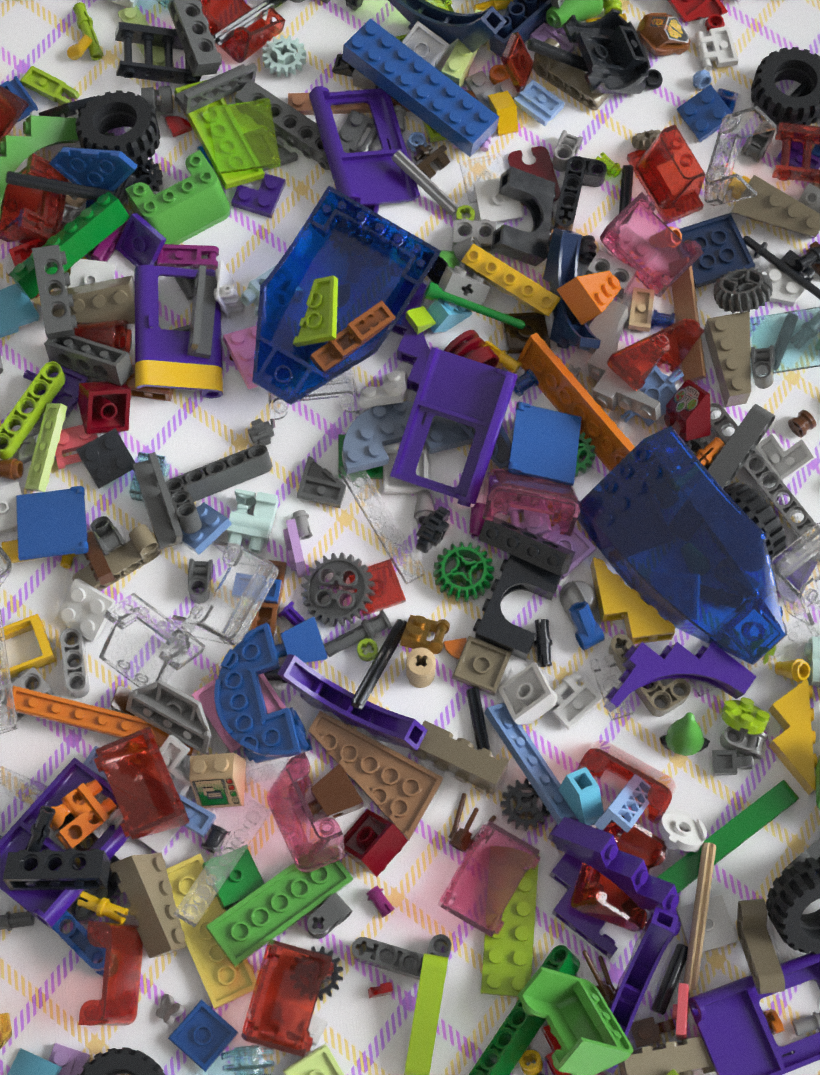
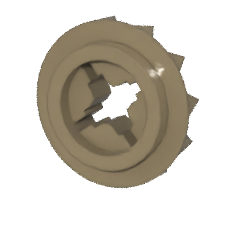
(645, 139)

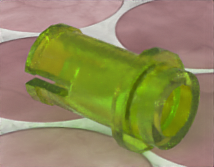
(613, 168)

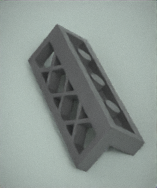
(215, 88)
(202, 315)
(158, 502)

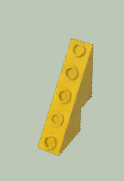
(510, 281)
(620, 602)
(796, 743)

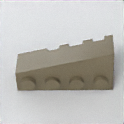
(778, 209)
(461, 759)
(152, 902)

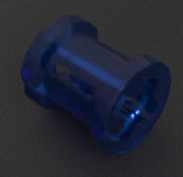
(662, 320)
(524, 382)

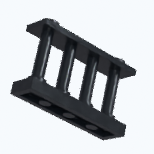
(151, 36)

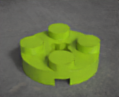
(745, 715)

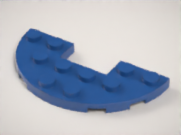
(241, 699)

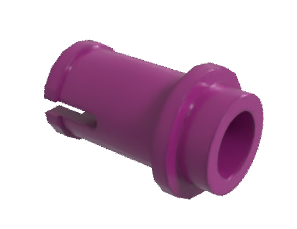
(380, 901)

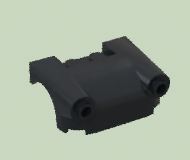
(610, 53)

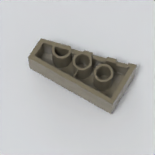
(102, 301)
(730, 352)
(682, 1056)

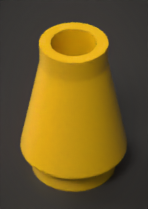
(794, 669)

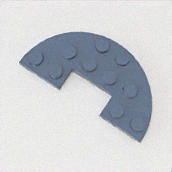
(385, 426)

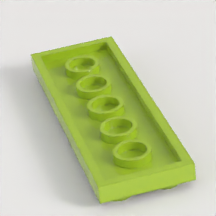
(200, 123)
(510, 953)

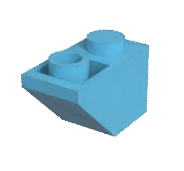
(446, 315)
(582, 796)

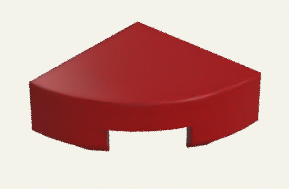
(177, 125)
(382, 990)

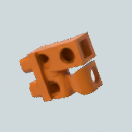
(87, 812)

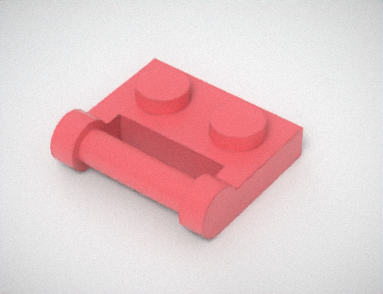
(70, 440)

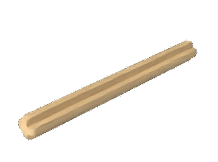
(699, 915)

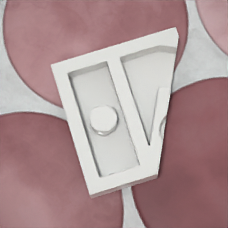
(784, 288)

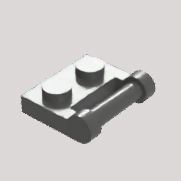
(354, 129)

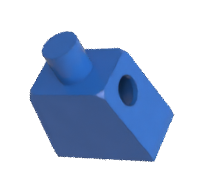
(303, 642)

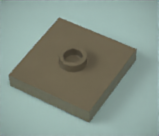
(481, 665)

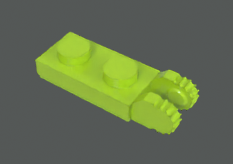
(48, 86)

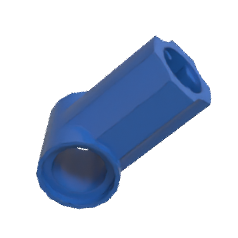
(588, 631)

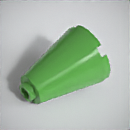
(580, 8)

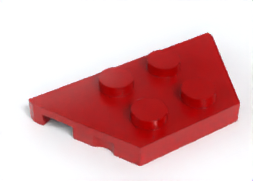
(697, 9)

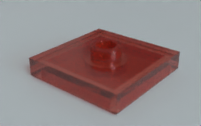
(517, 61)
(386, 588)

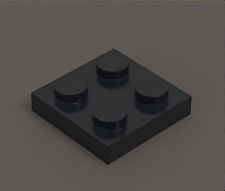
(106, 458)

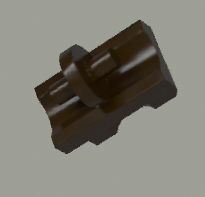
(438, 157)

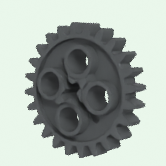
(334, 608)

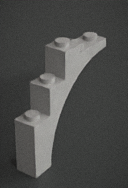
(610, 388)

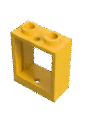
(25, 625)

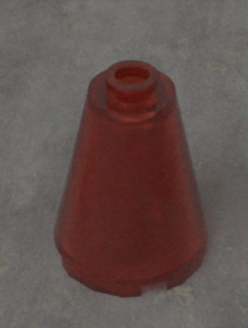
(109, 333)

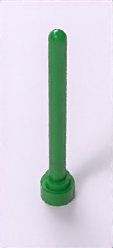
(435, 292)

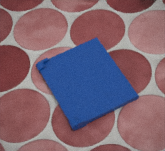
(544, 444)
(51, 523)

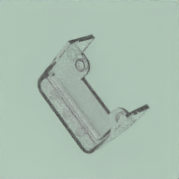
(719, 182)
(797, 573)
(235, 599)

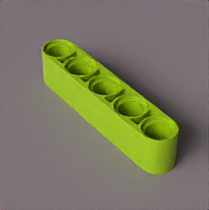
(30, 400)
(426, 1015)

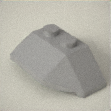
(172, 713)

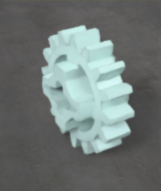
(284, 55)

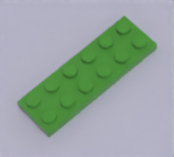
(275, 908)

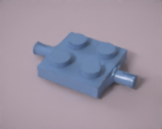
(659, 388)

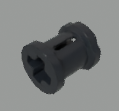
(214, 838)

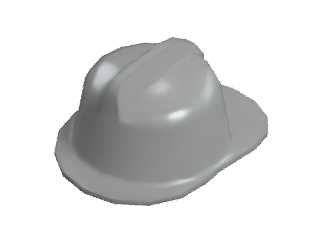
(579, 592)

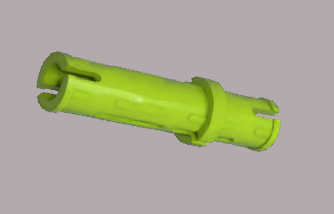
(85, 24)

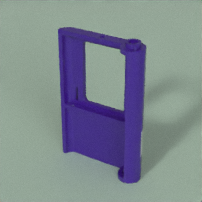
(52, 904)

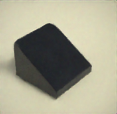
(342, 67)

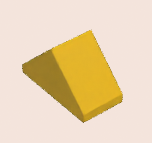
(506, 109)

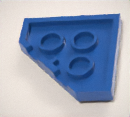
(93, 167)

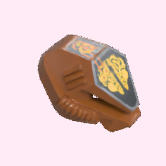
(662, 34)

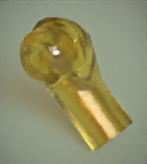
(5, 1029)

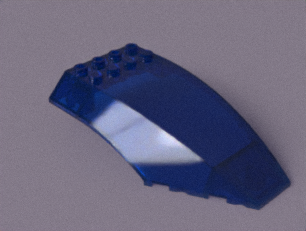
(372, 265)
(686, 547)

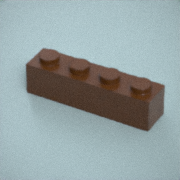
(98, 561)

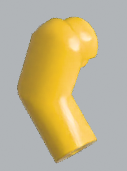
(77, 50)

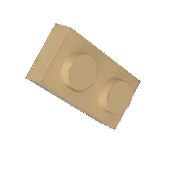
(641, 309)

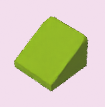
(419, 319)

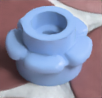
(702, 79)
(416, 137)

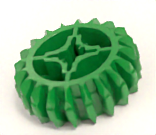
(458, 554)

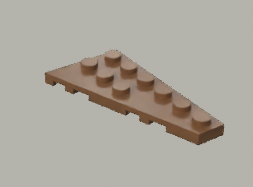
(388, 778)

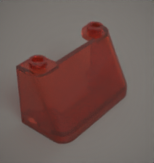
(663, 347)
(607, 756)
(141, 785)
(602, 898)
(120, 976)
(285, 997)

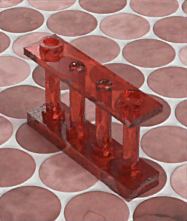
(797, 133)

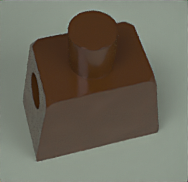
(335, 795)

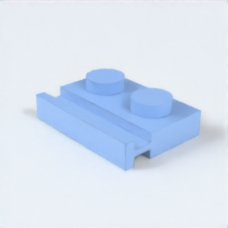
(539, 103)

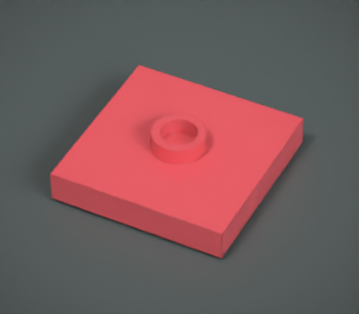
(681, 1011)

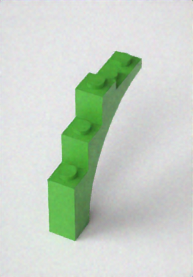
(40, 133)

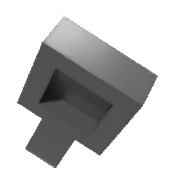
(726, 762)

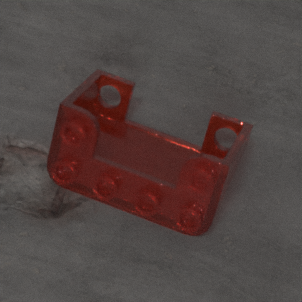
(245, 40)

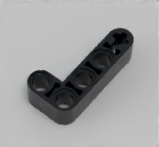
(576, 179)

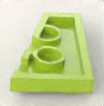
(321, 315)

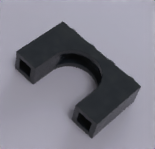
(538, 197)
(515, 576)

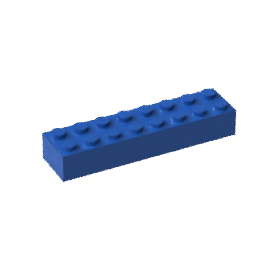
(420, 87)

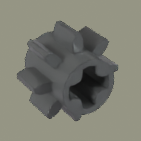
(260, 432)

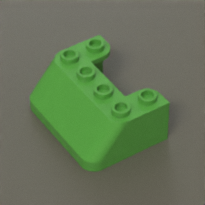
(185, 206)
(579, 1021)

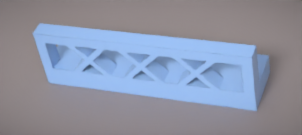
(620, 805)

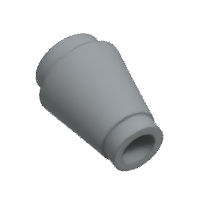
(423, 506)

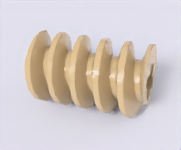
(420, 667)

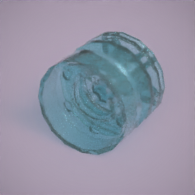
(248, 1060)

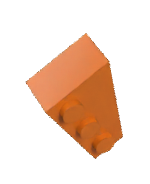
(589, 294)

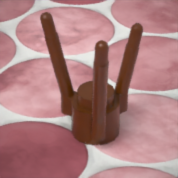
(462, 838)
(605, 988)

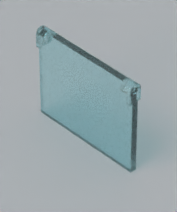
(793, 336)

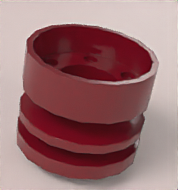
(472, 347)

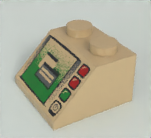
(218, 780)

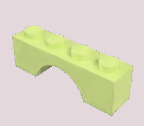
(459, 62)

